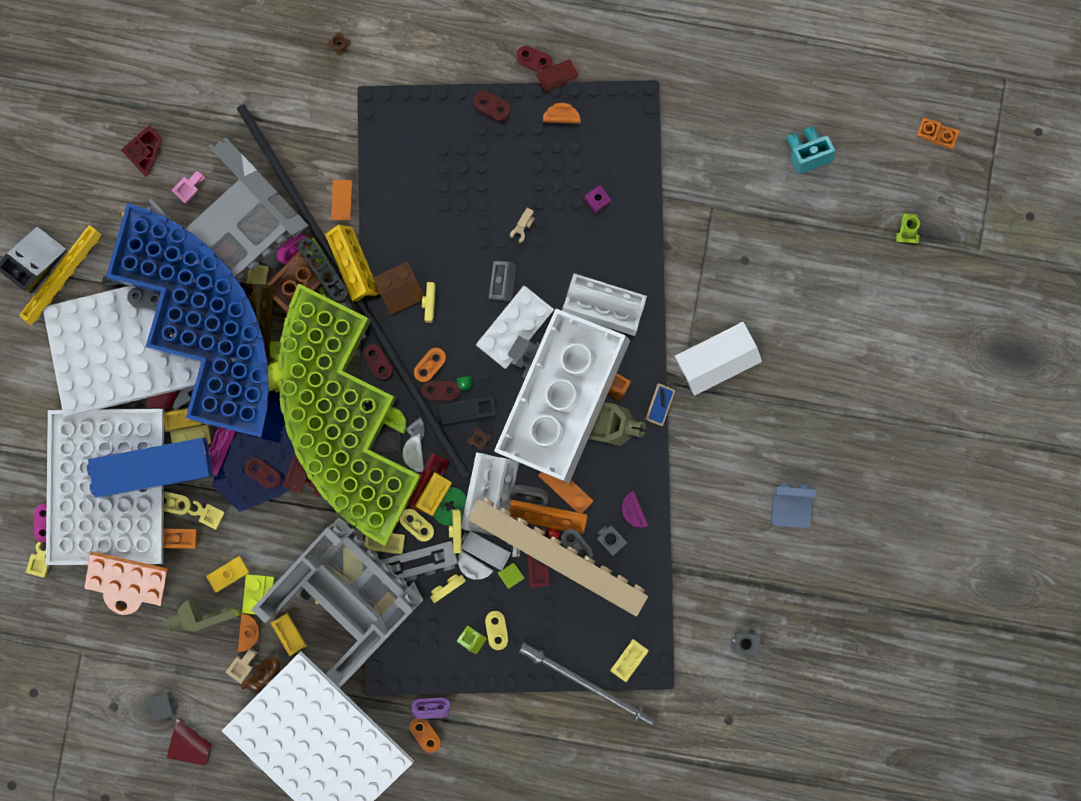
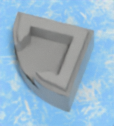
(417, 428)

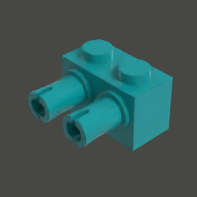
(812, 154)

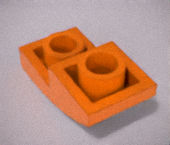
(938, 134)
(341, 199)

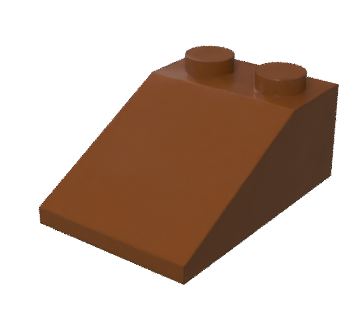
(288, 278)

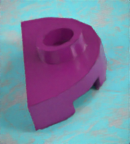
(632, 511)

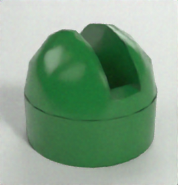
(464, 382)

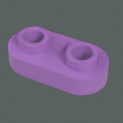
(430, 708)

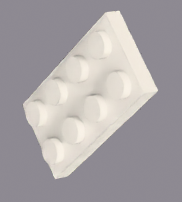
(521, 317)

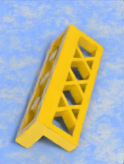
(351, 262)

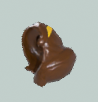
(262, 675)

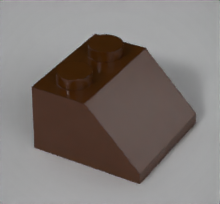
(399, 288)

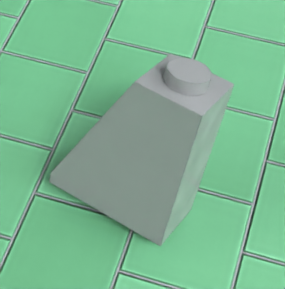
(485, 549)

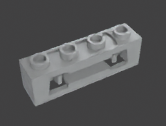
(429, 569)

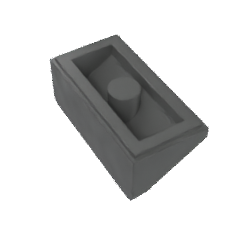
(502, 281)

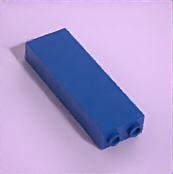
(149, 468)

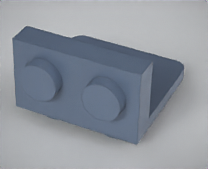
(792, 505)

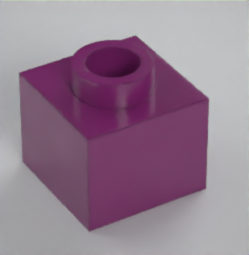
(595, 205)

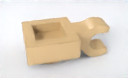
(525, 221)
(240, 667)

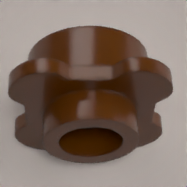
(333, 43)
(474, 439)

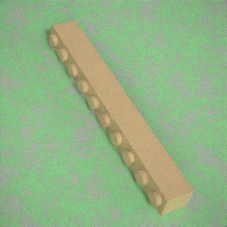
(557, 557)

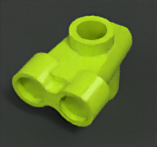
(909, 234)

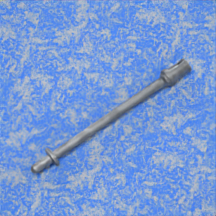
(539, 657)

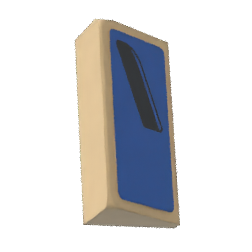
(659, 404)

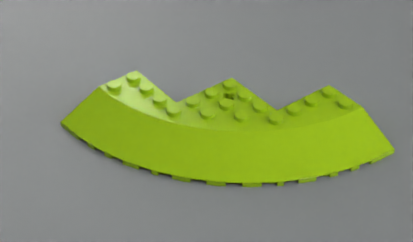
(330, 419)

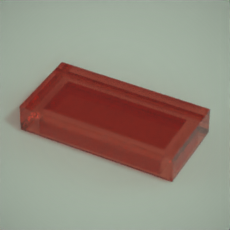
(557, 75)

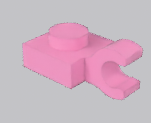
(186, 188)

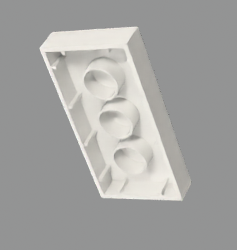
(562, 395)

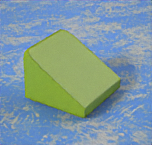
(511, 575)
(471, 640)

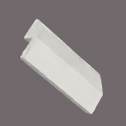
(604, 304)
(718, 358)
(491, 479)

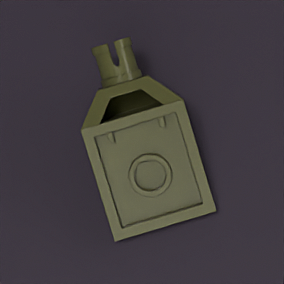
(615, 425)
(190, 617)

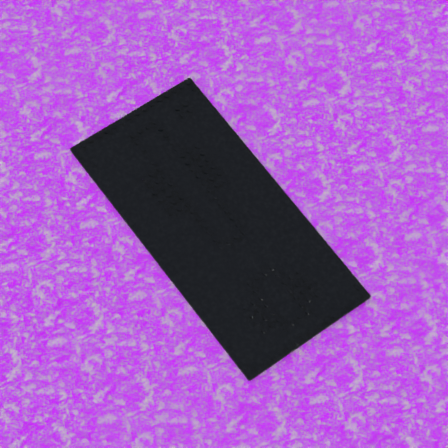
(445, 195)

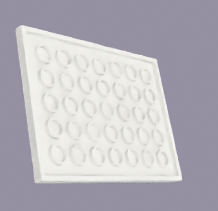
(103, 353)
(113, 525)
(316, 739)

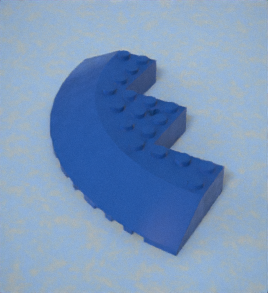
(205, 312)

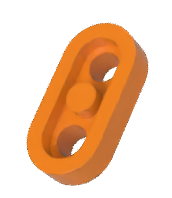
(429, 364)
(425, 734)

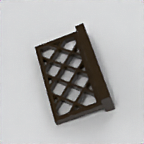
(262, 304)

